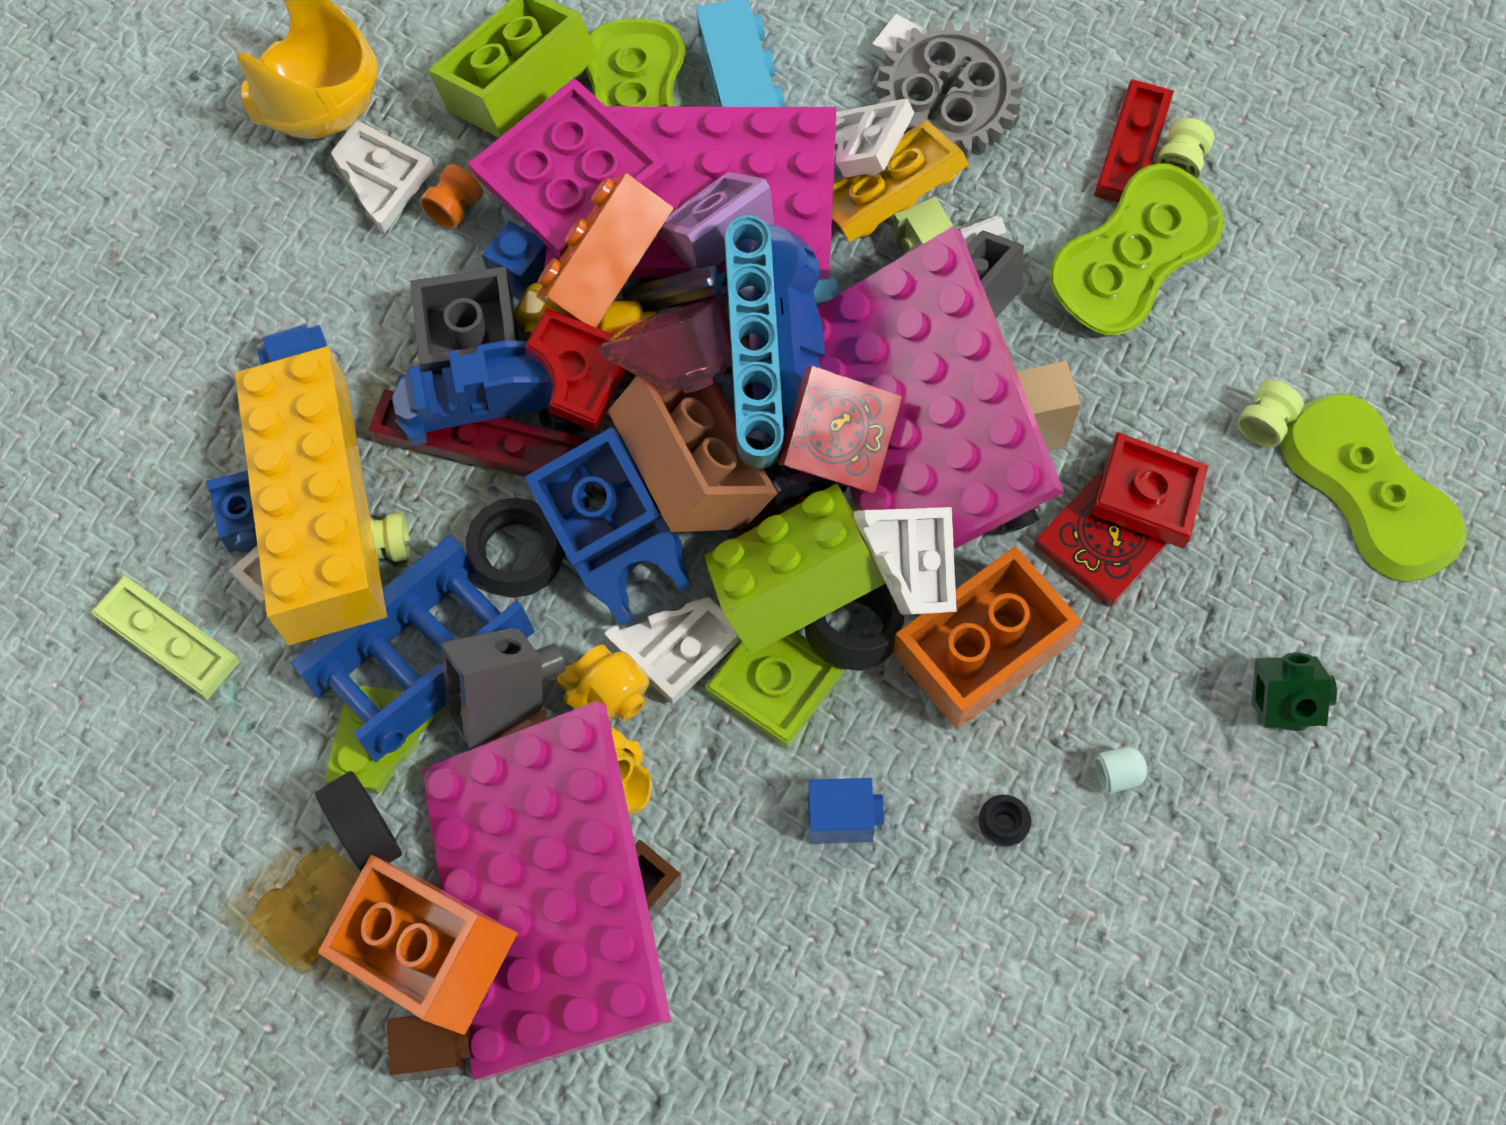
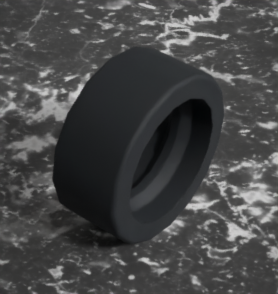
(492, 519)
(858, 653)
(357, 820)

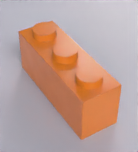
(603, 249)

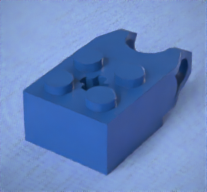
(612, 539)

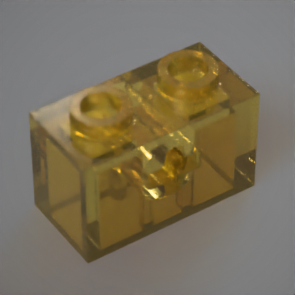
(286, 920)

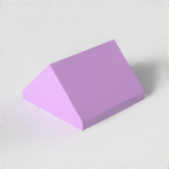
(700, 224)

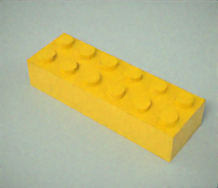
(308, 497)

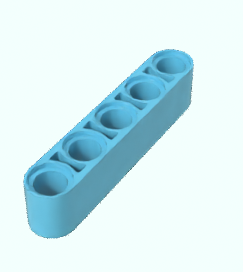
(753, 318)

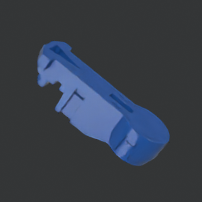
(796, 317)
(474, 389)

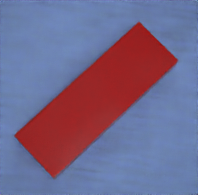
(1134, 137)

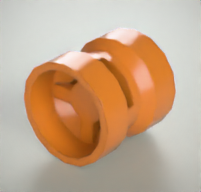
(451, 196)

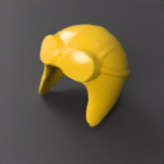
(314, 77)

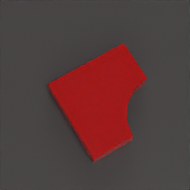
(579, 374)

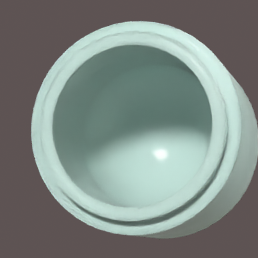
(1120, 769)

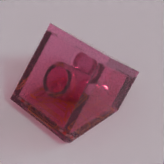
(675, 346)

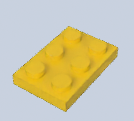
(918, 165)

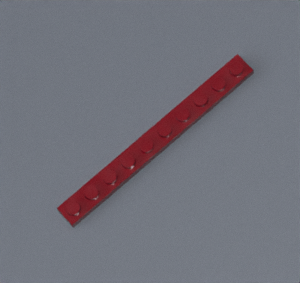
(502, 446)

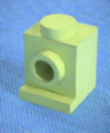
(919, 223)

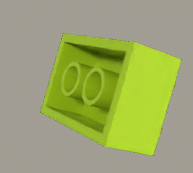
(513, 63)
(792, 569)

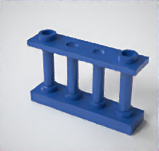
(407, 602)

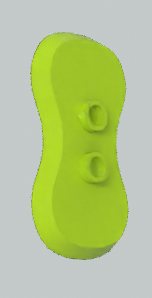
(636, 63)
(1117, 269)
(1394, 515)

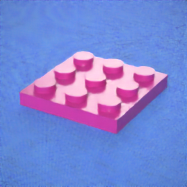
(558, 159)

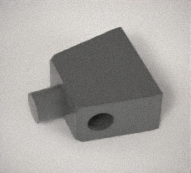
(495, 681)

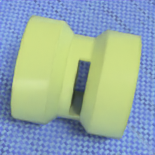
(1187, 145)
(1272, 409)
(390, 537)

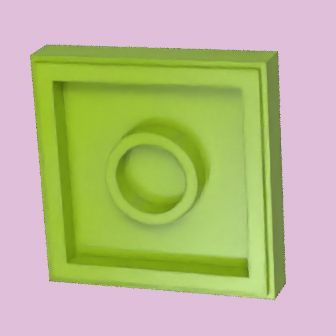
(775, 686)

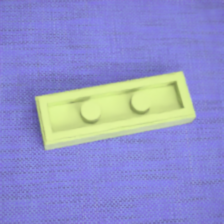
(165, 637)

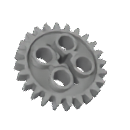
(985, 107)

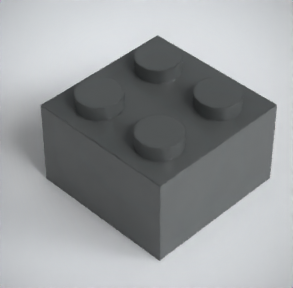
(461, 314)

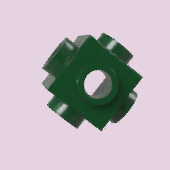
(1292, 691)

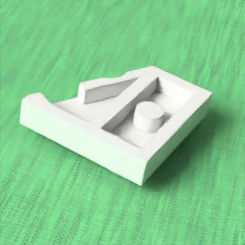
(380, 171)
(677, 645)

